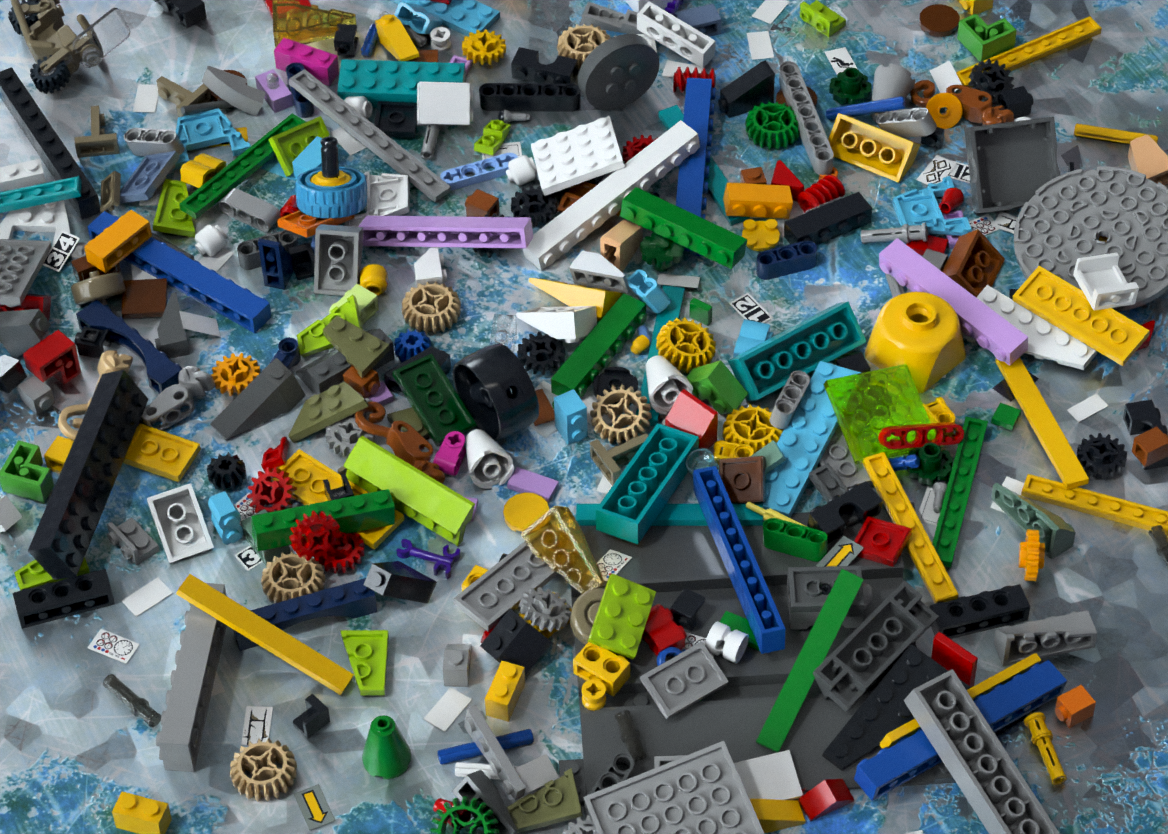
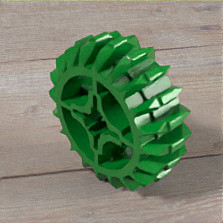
(773, 128)
(459, 821)

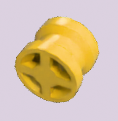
(593, 694)

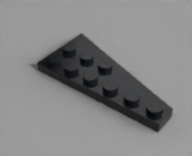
(883, 708)

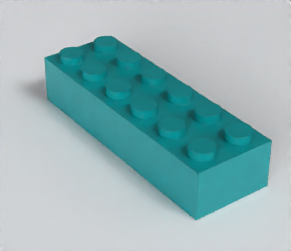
(393, 79)
(797, 349)
(646, 484)

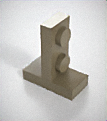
(182, 96)
(99, 142)
(612, 460)

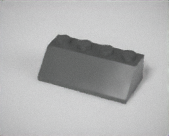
(330, 368)

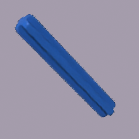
(867, 107)
(471, 749)

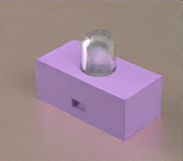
(276, 92)

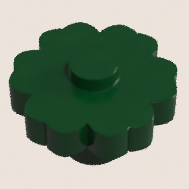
(850, 87)
(660, 252)
(934, 464)

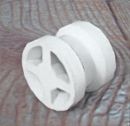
(440, 39)

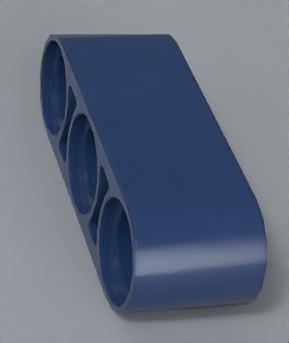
(302, 105)
(786, 260)

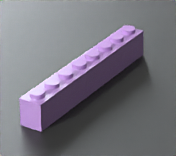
(447, 231)
(974, 316)

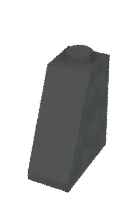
(22, 330)

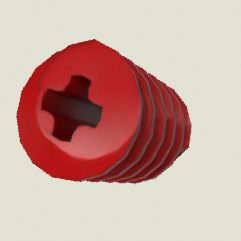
(680, 78)
(821, 192)

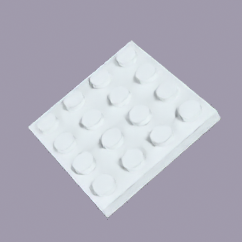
(577, 155)

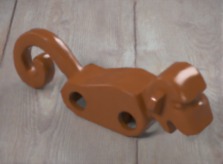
(971, 99)
(405, 445)

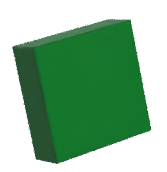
(700, 311)
(1006, 416)

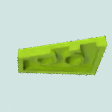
(293, 141)
(168, 214)
(312, 338)
(35, 575)
(368, 658)

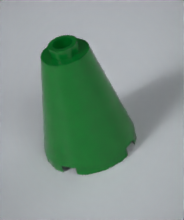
(385, 749)

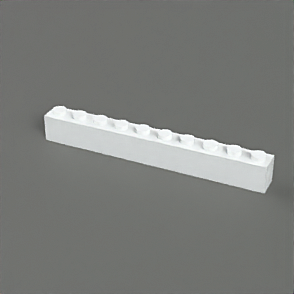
(606, 197)

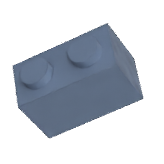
(703, 18)

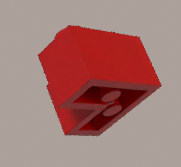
(53, 357)

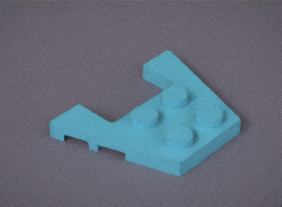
(206, 130)
(921, 206)

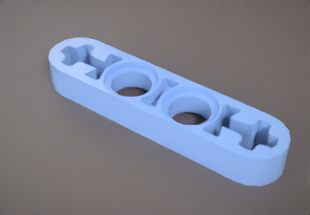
(479, 169)

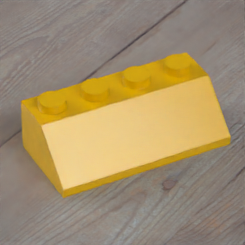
(872, 147)

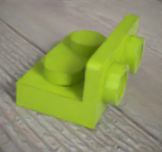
(821, 17)

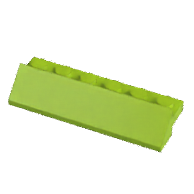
(410, 489)

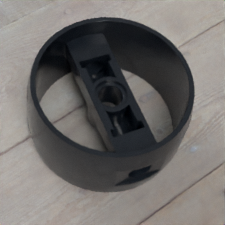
(484, 387)

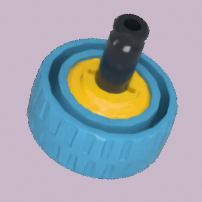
(331, 189)

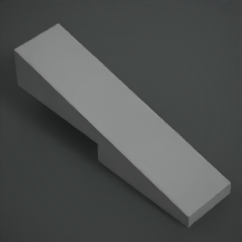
(610, 19)

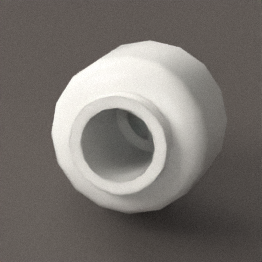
(361, 105)
(521, 170)
(210, 240)

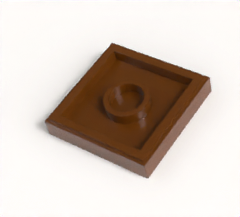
(144, 298)
(744, 479)

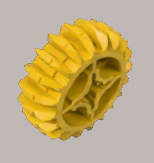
(691, 344)
(750, 427)

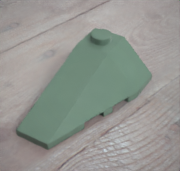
(1027, 515)

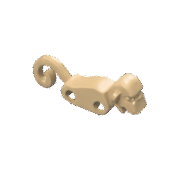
(108, 362)

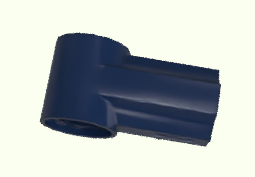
(288, 352)

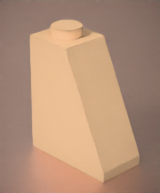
(1149, 159)
(621, 243)

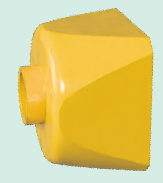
(917, 332)

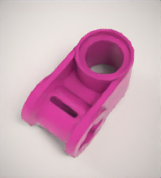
(451, 453)

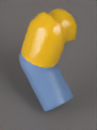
(642, 342)

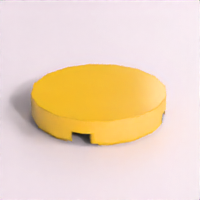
(524, 510)

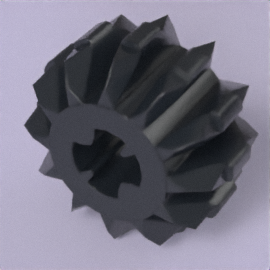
(226, 471)

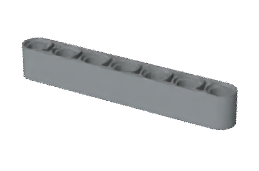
(809, 124)

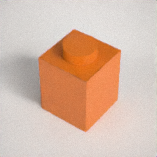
(1075, 706)

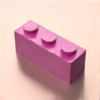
(317, 62)

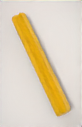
(1108, 134)

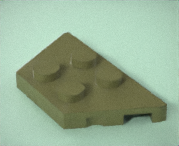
(326, 409)

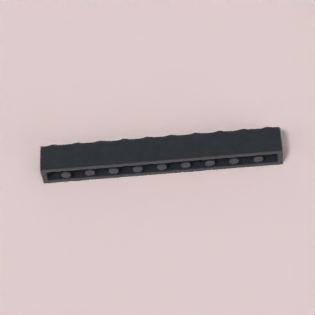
(46, 141)

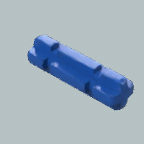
(370, 41)
(903, 463)

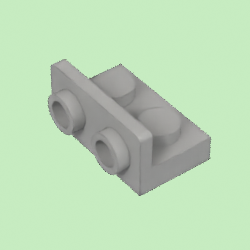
(132, 540)

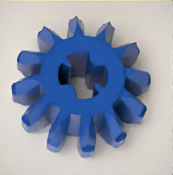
(410, 344)

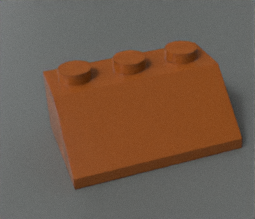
(973, 262)

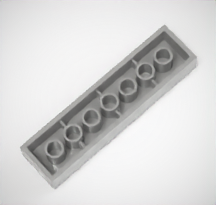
(191, 689)
(976, 758)

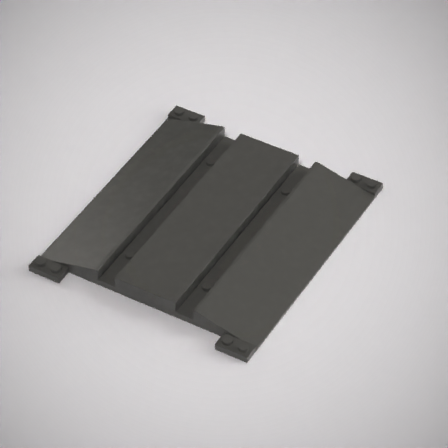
(688, 558)

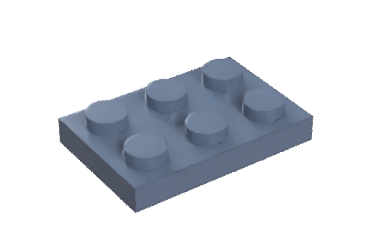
(148, 177)

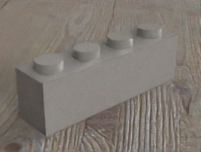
(1045, 637)

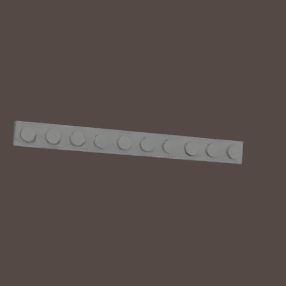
(369, 135)

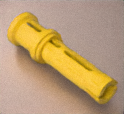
(1043, 739)

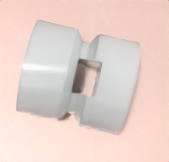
(726, 642)

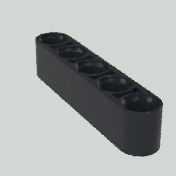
(530, 97)

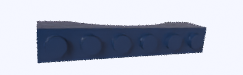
(160, 370)
(345, 600)

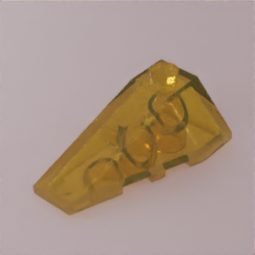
(306, 23)
(562, 545)

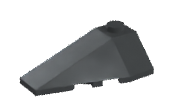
(267, 396)

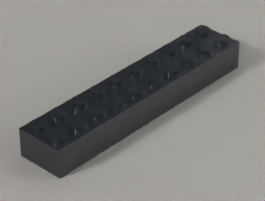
(88, 475)

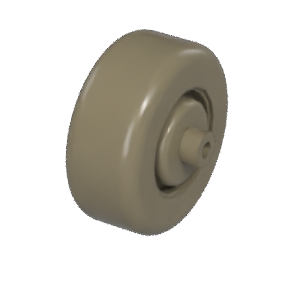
(98, 288)
(584, 613)

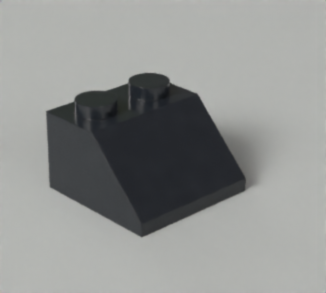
(517, 642)

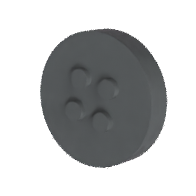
(618, 72)

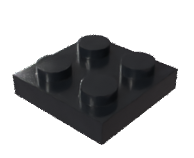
(397, 118)

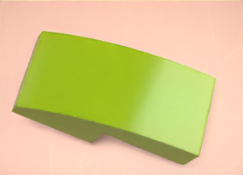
(493, 137)

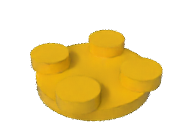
(761, 234)

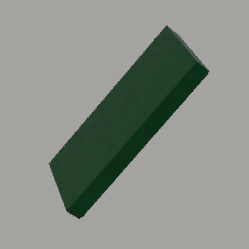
(433, 398)

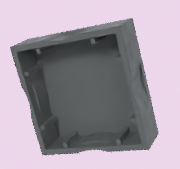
(1010, 162)

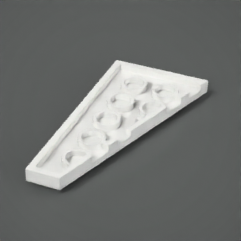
(1043, 337)

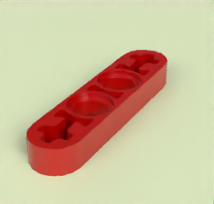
(921, 432)

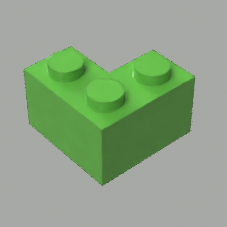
(986, 40)
(718, 386)
(24, 473)

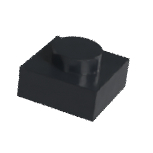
(935, 139)

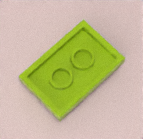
(622, 616)

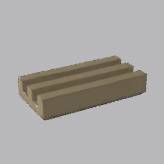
(110, 192)

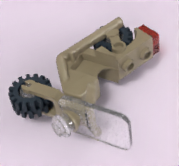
(54, 42)

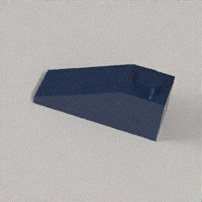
(275, 264)

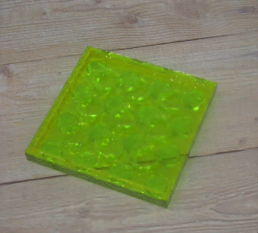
(876, 401)

